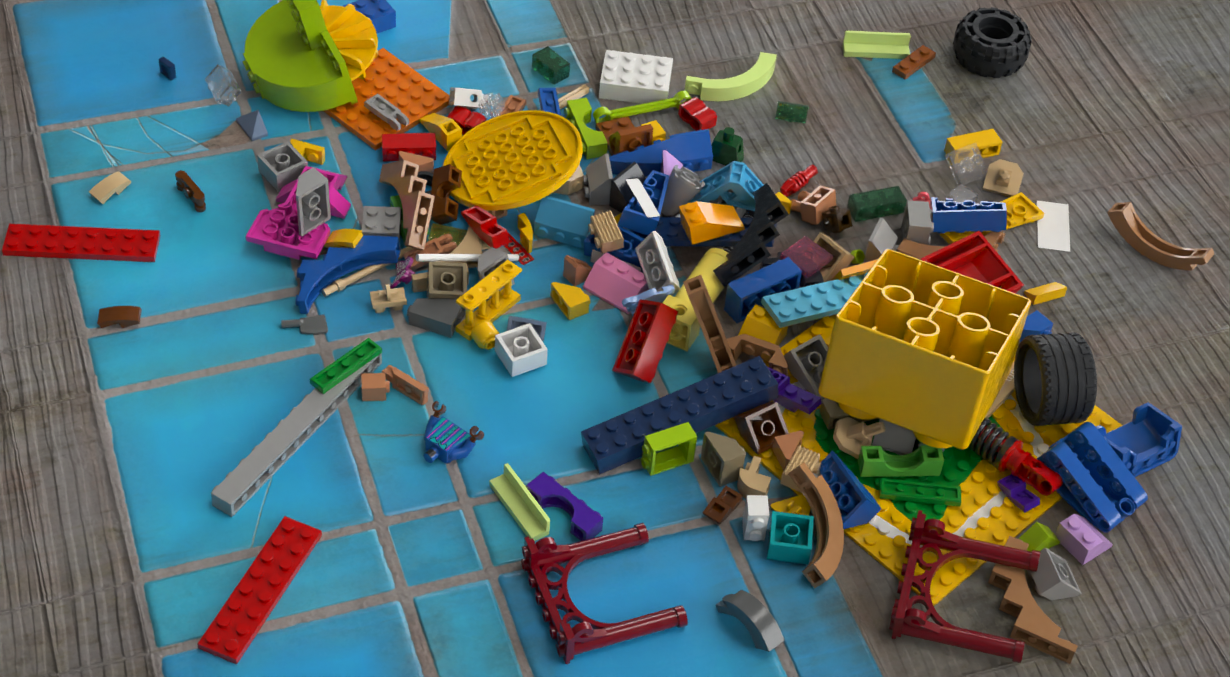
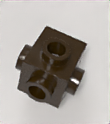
(837, 219)

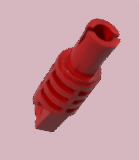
(798, 181)

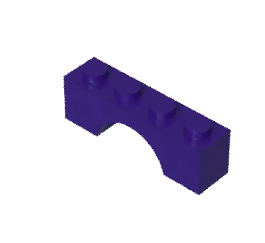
(548, 493)

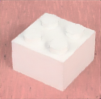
(521, 350)

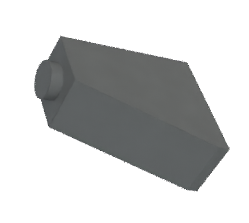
(436, 315)

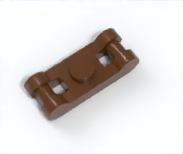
(190, 190)

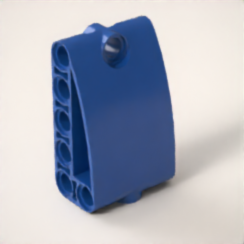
(1094, 477)

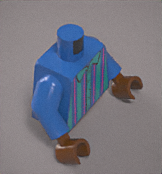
(446, 439)

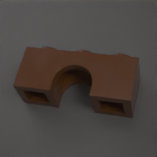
(444, 181)

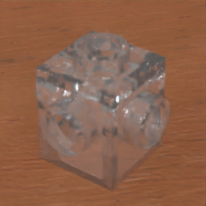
(497, 103)

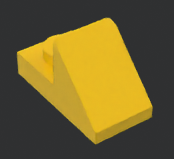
(309, 151)

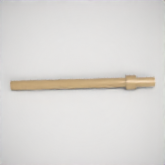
(341, 284)

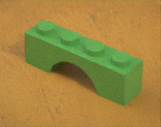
(922, 462)

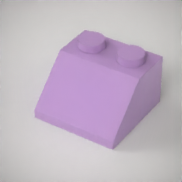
(1081, 538)

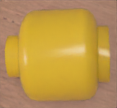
(484, 334)

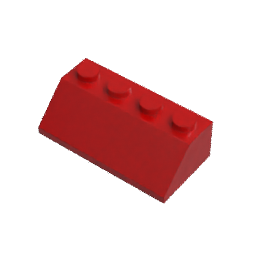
(645, 340)

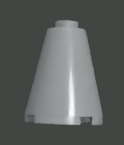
(681, 188)

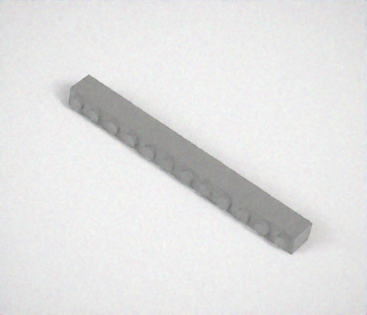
(284, 442)

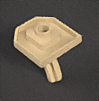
(1003, 178)
(852, 435)

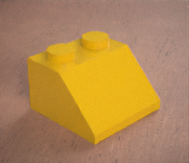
(762, 326)

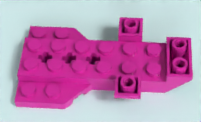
(279, 227)

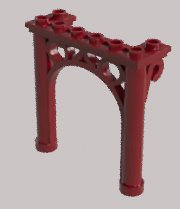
(914, 622)
(588, 633)

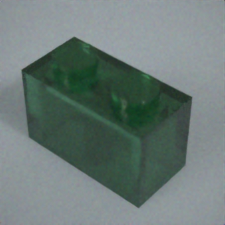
(550, 65)

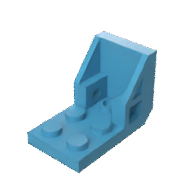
(735, 177)

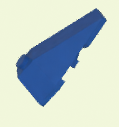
(853, 499)

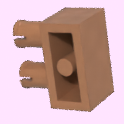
(814, 204)

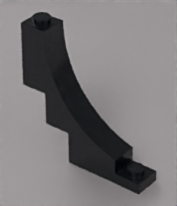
(751, 247)

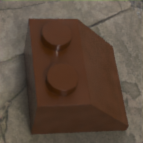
(761, 426)

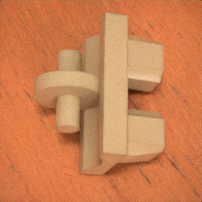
(388, 298)

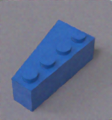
(633, 215)
(968, 216)

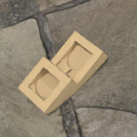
(108, 186)

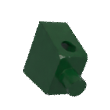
(727, 147)

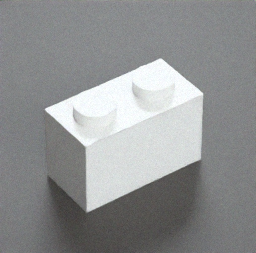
(755, 517)

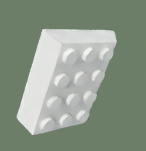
(635, 77)

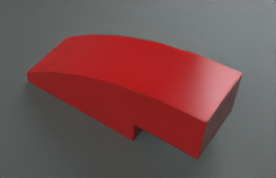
(486, 226)

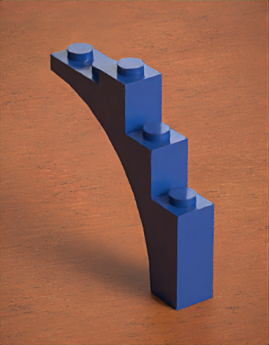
(318, 274)

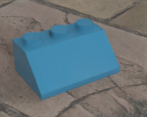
(563, 221)

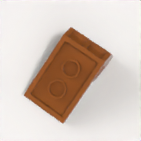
(623, 136)

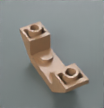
(758, 347)

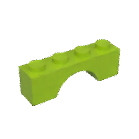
(579, 114)

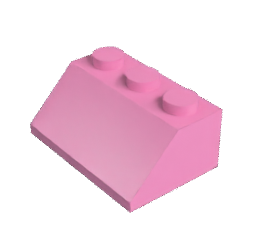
(614, 281)

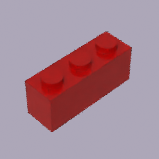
(414, 143)

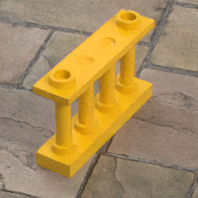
(498, 303)

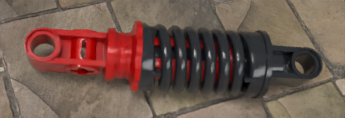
(1007, 453)

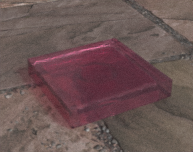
(807, 256)

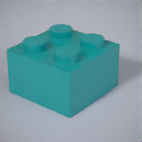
(790, 537)

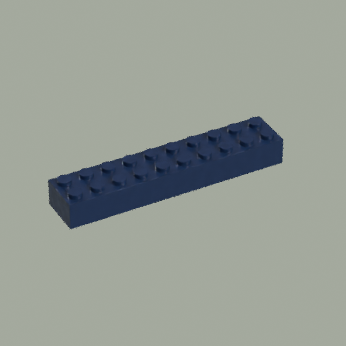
(700, 404)

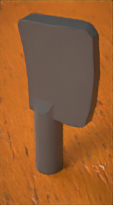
(308, 325)

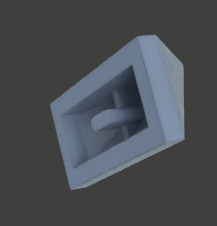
(253, 125)
(539, 326)

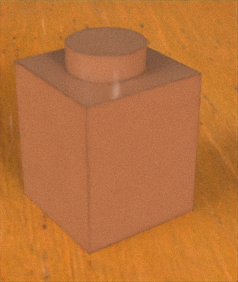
(374, 387)

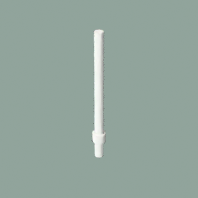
(455, 257)

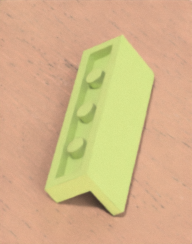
(876, 44)
(521, 504)

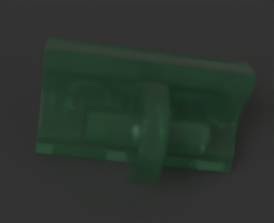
(791, 112)

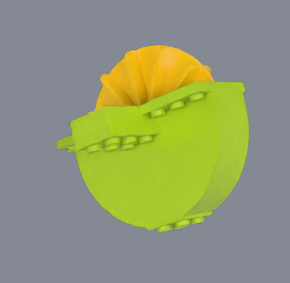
(309, 54)

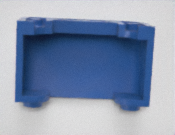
(1145, 441)

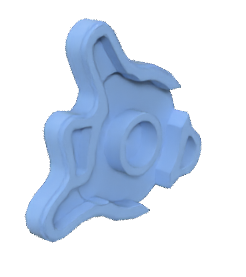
(651, 295)

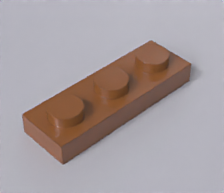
(914, 62)

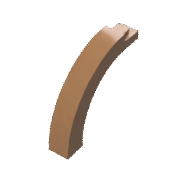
(1150, 245)
(828, 524)

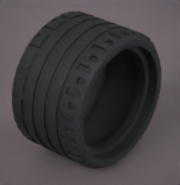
(1055, 379)

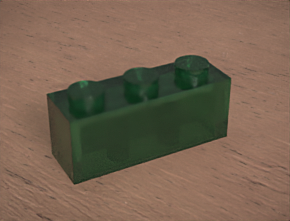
(876, 203)

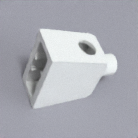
(461, 97)

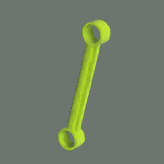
(641, 108)

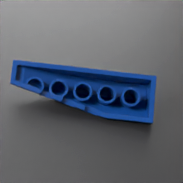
(689, 148)

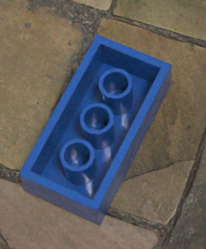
(379, 11)
(749, 290)

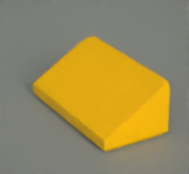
(1045, 292)

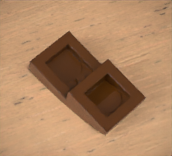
(124, 315)
(723, 505)

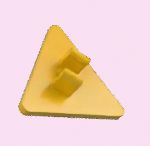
(793, 505)

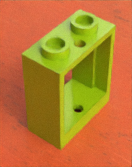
(679, 435)

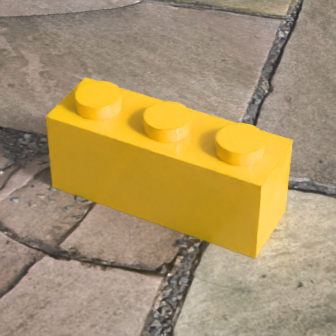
(986, 140)

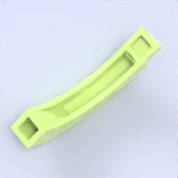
(734, 87)

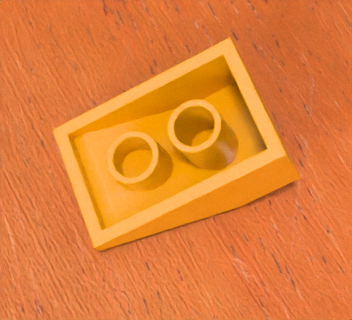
(709, 221)

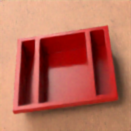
(978, 260)

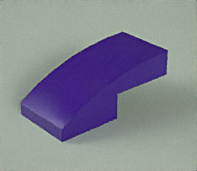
(1016, 491)

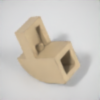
(751, 482)

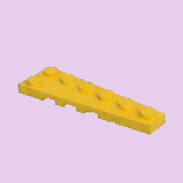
(1019, 212)

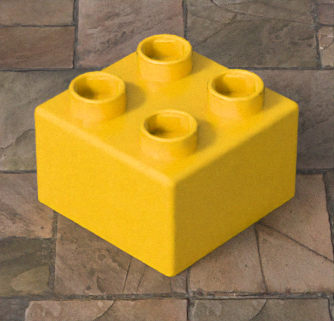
(923, 349)

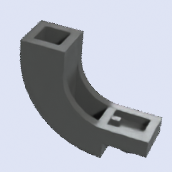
(755, 617)

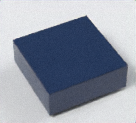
(167, 68)

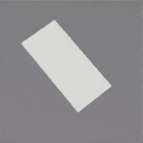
(1054, 226)

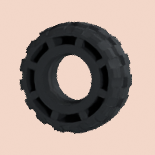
(992, 42)

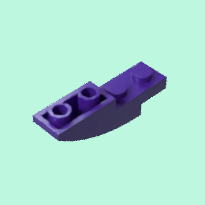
(793, 397)

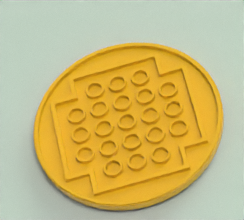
(515, 159)

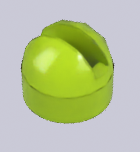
(858, 256)

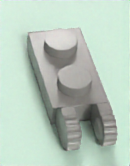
(386, 111)

